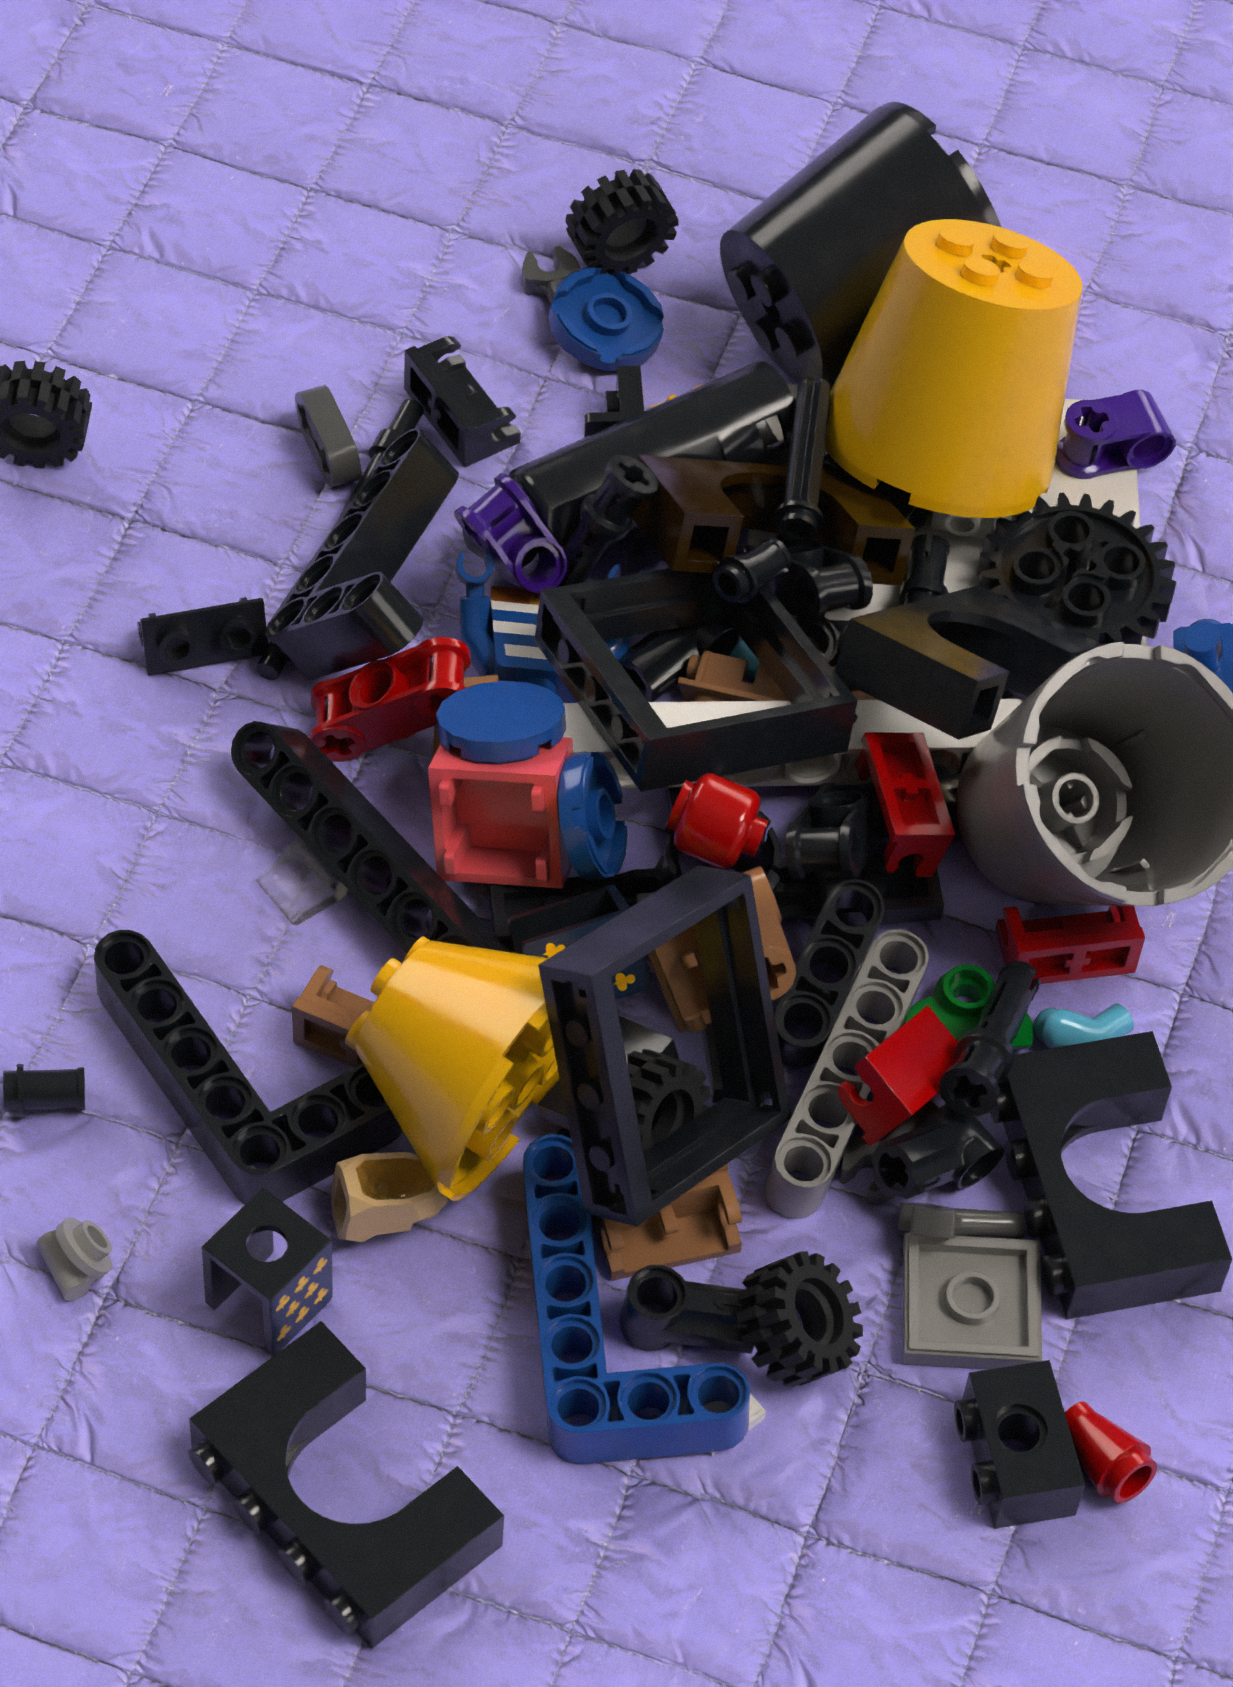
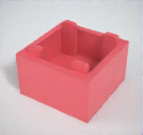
(499, 818)

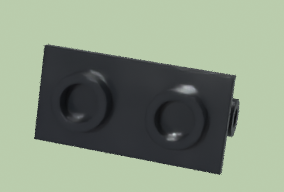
(203, 636)

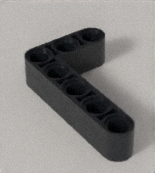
(344, 600)
(222, 1088)

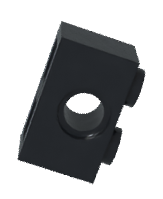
(1022, 1406)

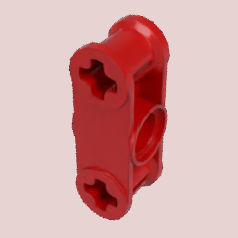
(387, 698)

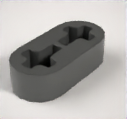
(328, 436)

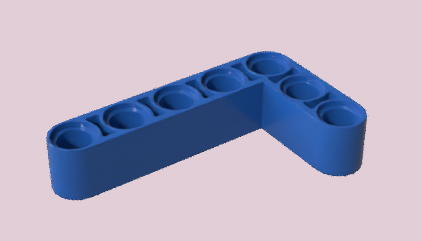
(578, 1328)

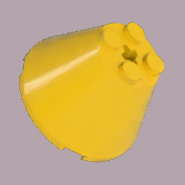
(458, 1054)

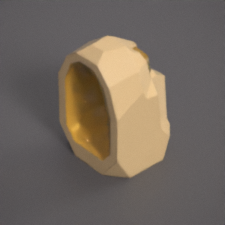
(382, 1195)

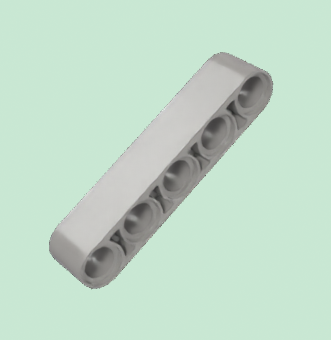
(819, 1149)

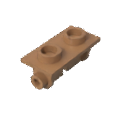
(722, 679)

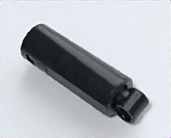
(708, 423)

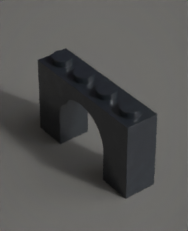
(954, 656)
(1094, 1254)
(366, 1571)

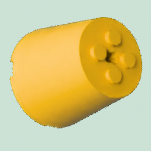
(960, 371)

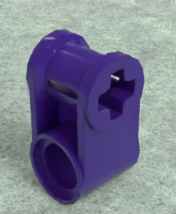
(1120, 432)
(507, 528)

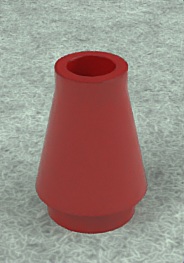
(1110, 1456)

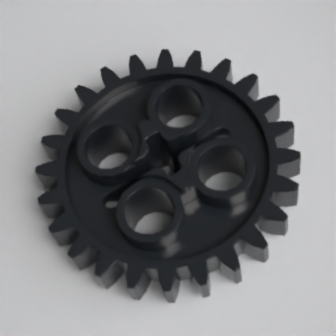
(1052, 547)

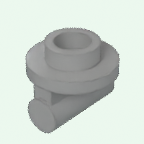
(76, 1256)

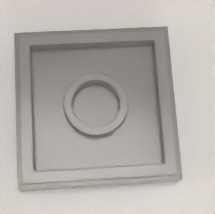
(971, 1302)

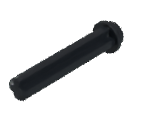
(799, 513)

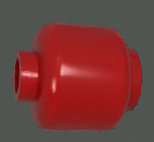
(717, 820)

